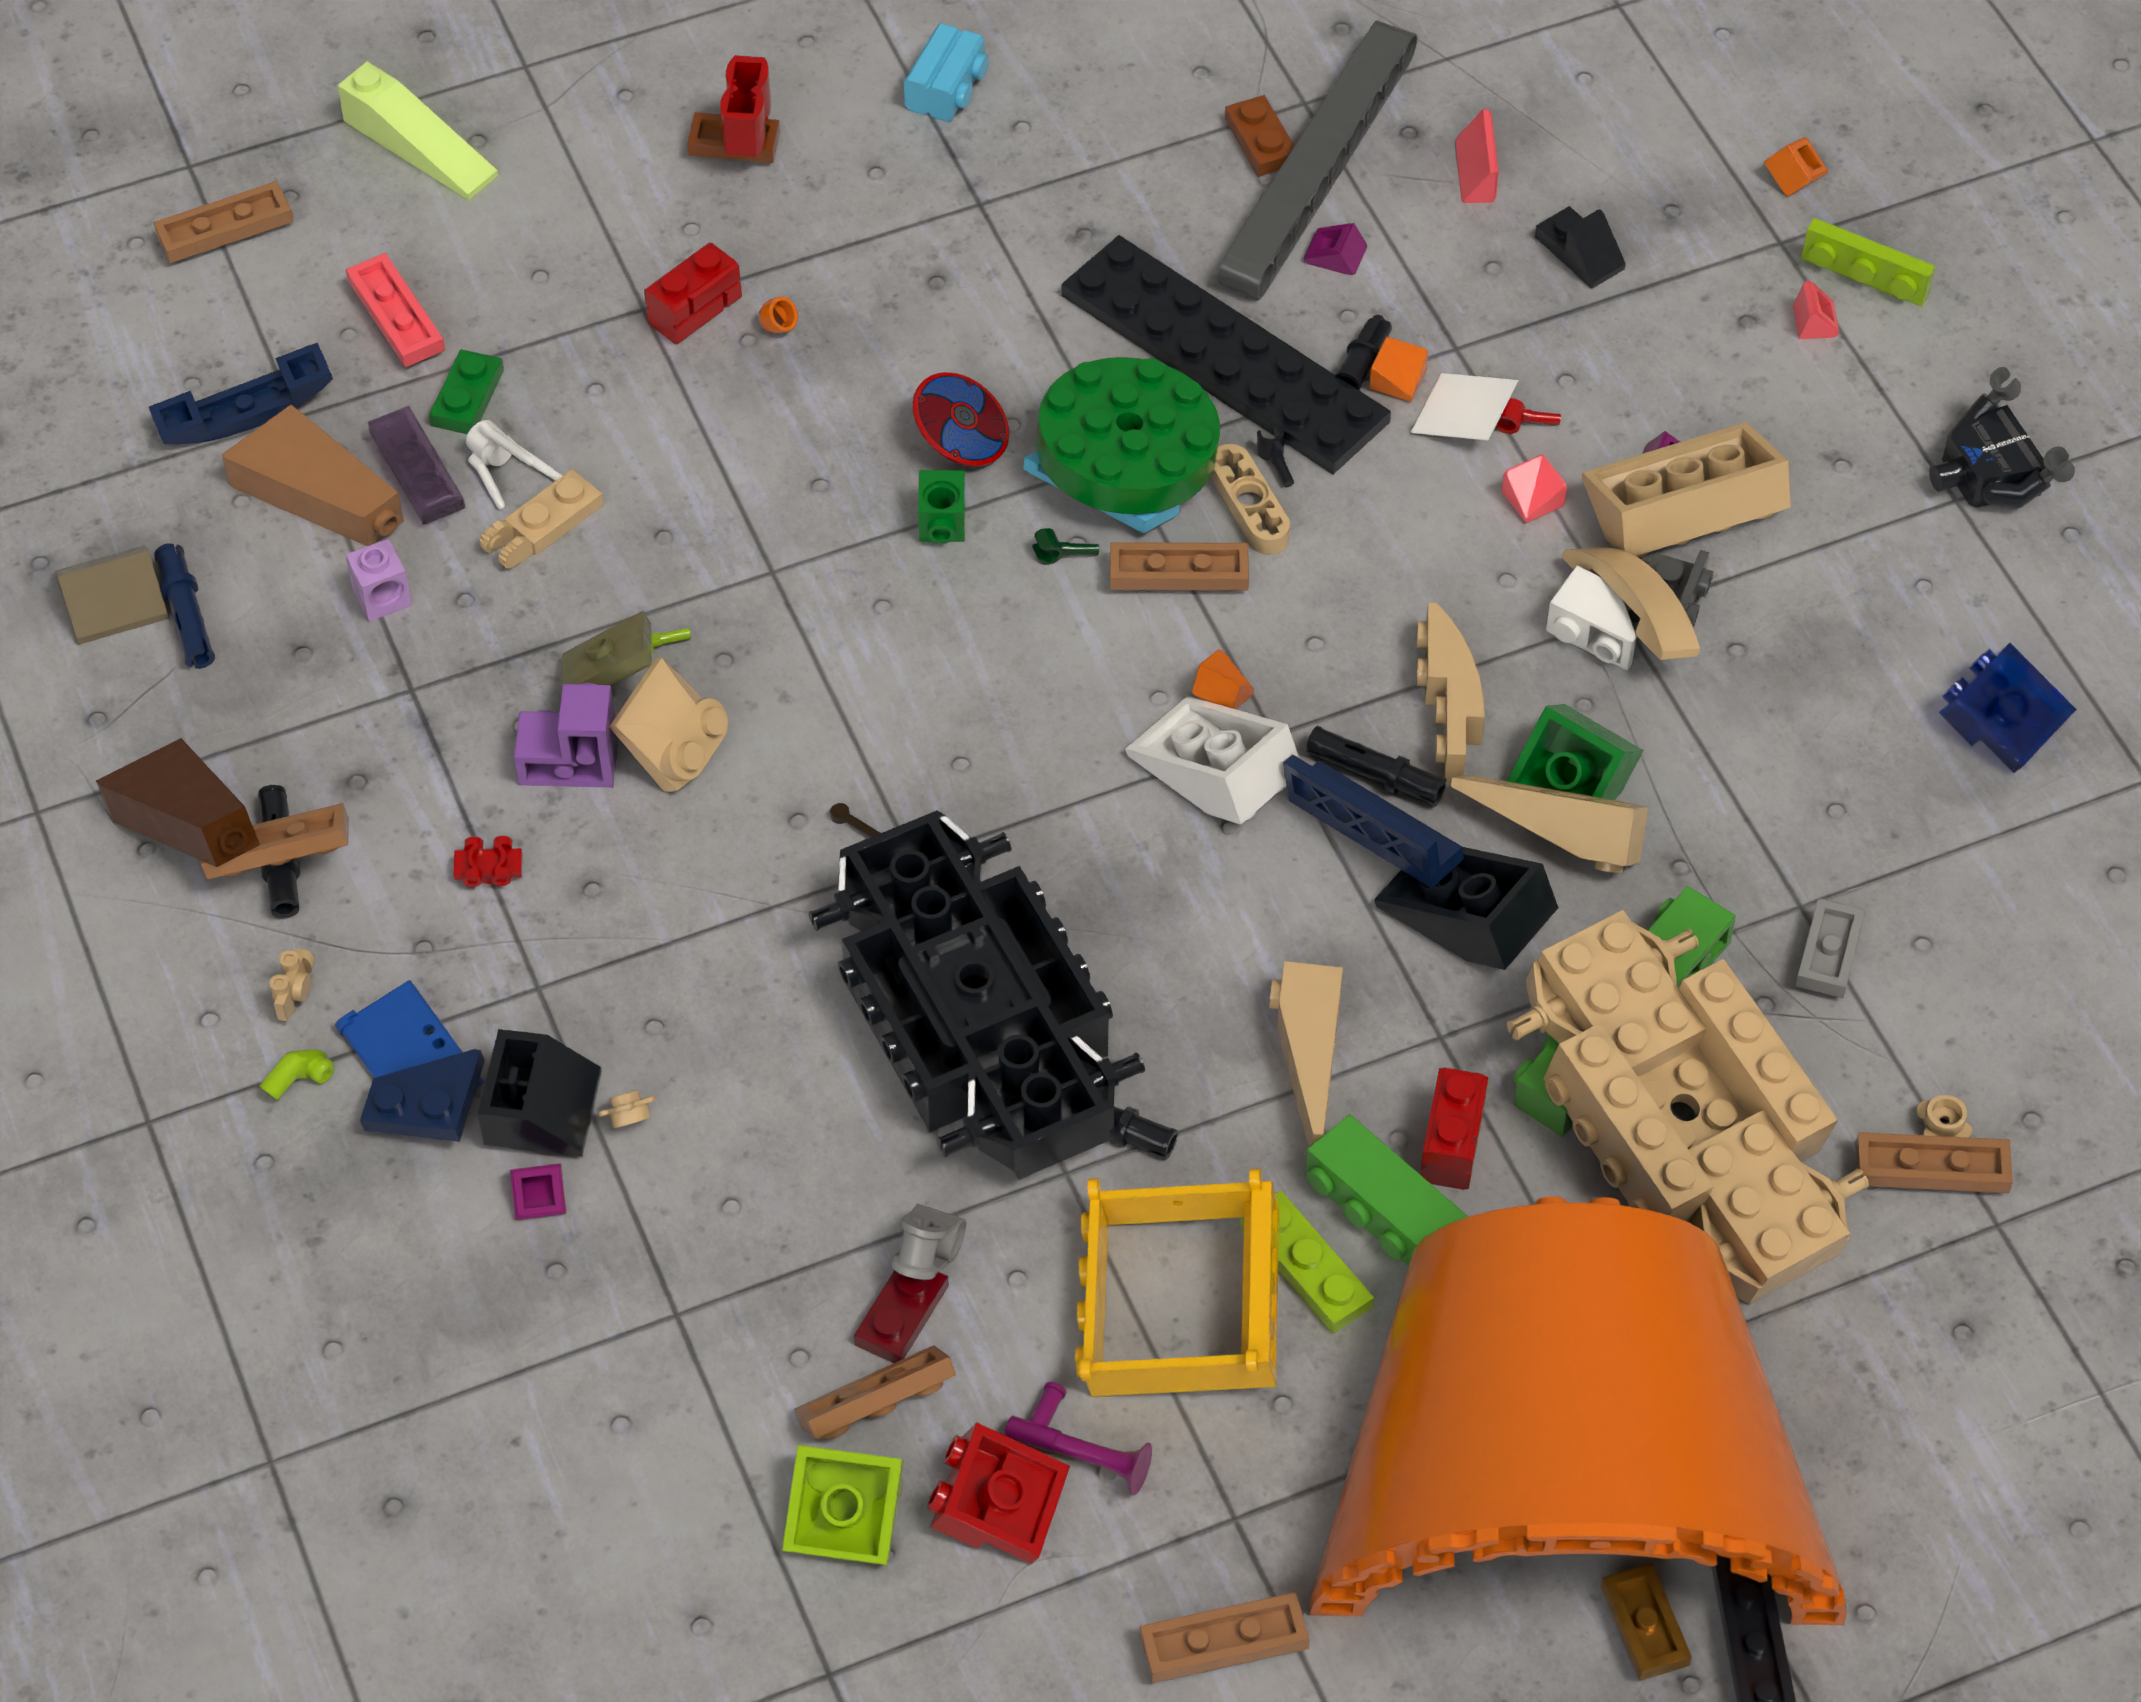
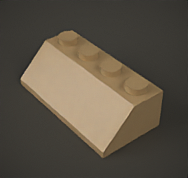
(1688, 489)

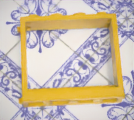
(1258, 1358)

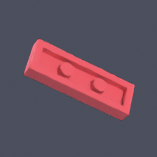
(395, 310)

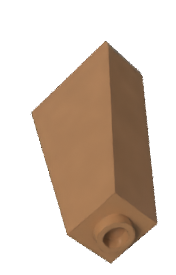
(313, 477)

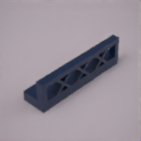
(1371, 821)

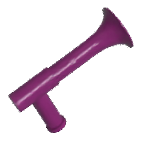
(1035, 1432)

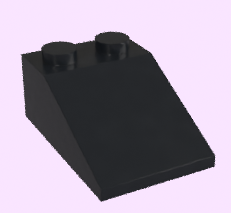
(1479, 910)

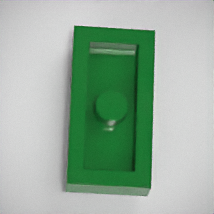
(466, 391)

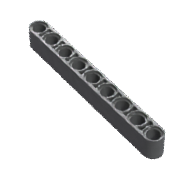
(1317, 160)

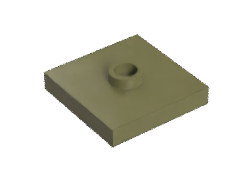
(610, 654)

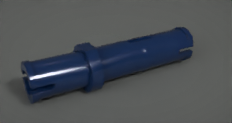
(180, 590)

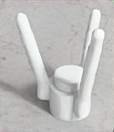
(495, 448)

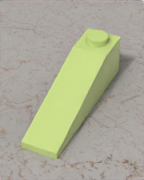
(407, 127)

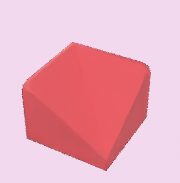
(1534, 488)

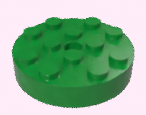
(1127, 435)

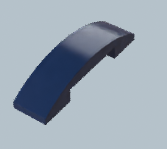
(245, 405)

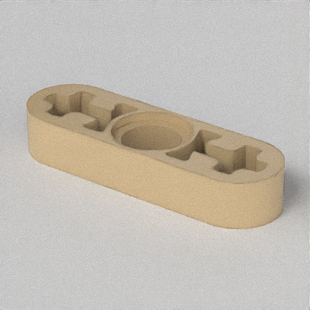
(1250, 516)

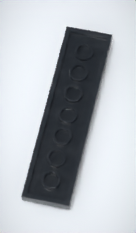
(1226, 353)

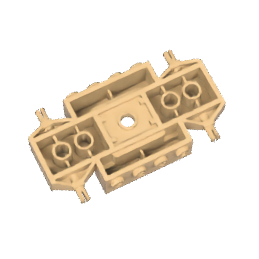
(1642, 1044)

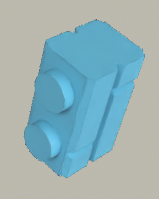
(945, 72)

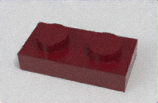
(899, 1315)

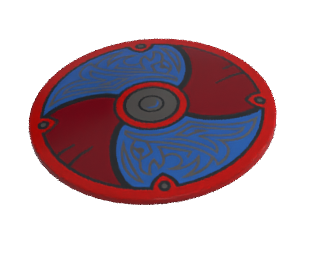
(960, 419)

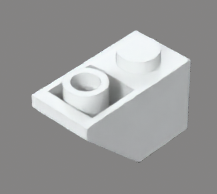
(1592, 618)

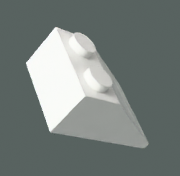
(1217, 757)

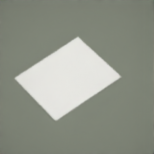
(1464, 406)

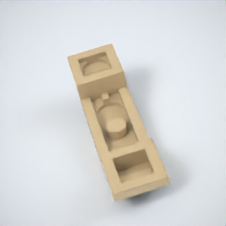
(1663, 620)

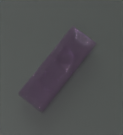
(416, 465)

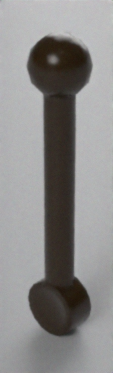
(841, 814)

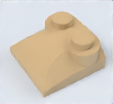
(670, 726)

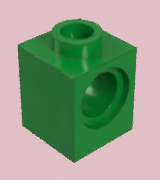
(941, 506)

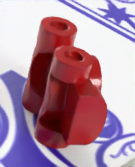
(487, 866)

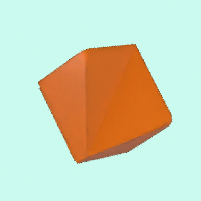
(1796, 166)
(1398, 369)
(1221, 682)

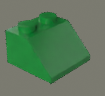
(1575, 755)

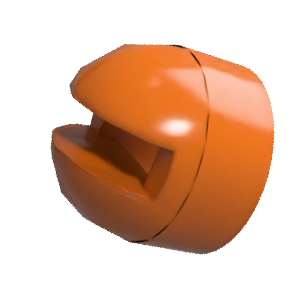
(780, 311)

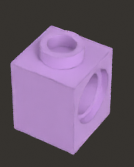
(378, 579)

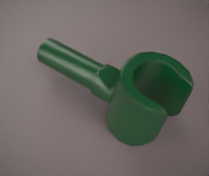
(1050, 550)

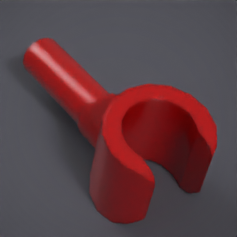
(1516, 413)

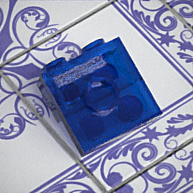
(2006, 706)

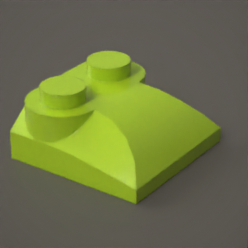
(843, 1505)

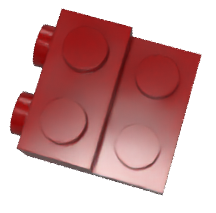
(997, 1493)

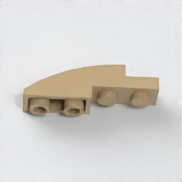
(1450, 686)

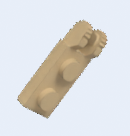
(542, 519)

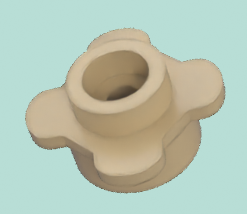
(628, 1108)
(1946, 1108)

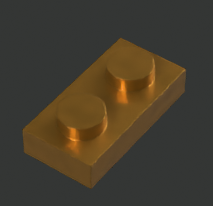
(1646, 1621)

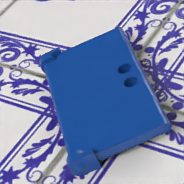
(393, 1030)

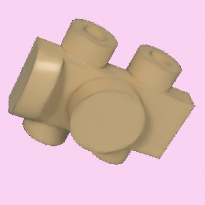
(294, 983)

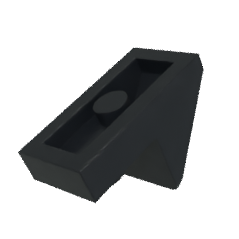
(1582, 244)

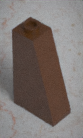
(179, 804)

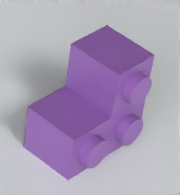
(571, 744)

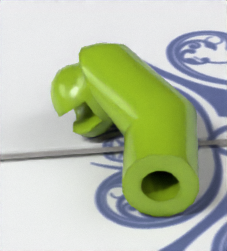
(297, 1065)

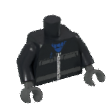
(1993, 455)

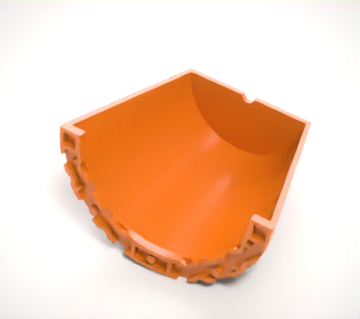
(1573, 1395)

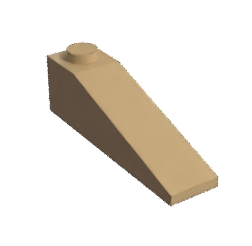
(1581, 824)
(1307, 1031)

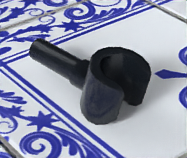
(1273, 450)

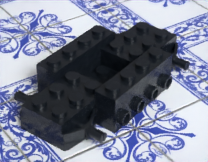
(1008, 1054)

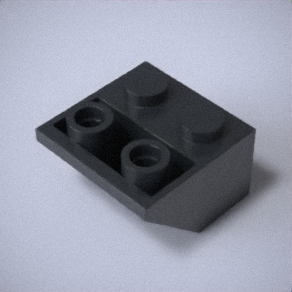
(537, 1095)

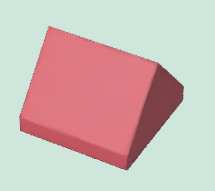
(1815, 313)

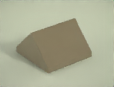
(112, 594)

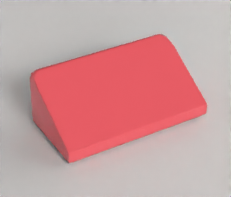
(1477, 160)

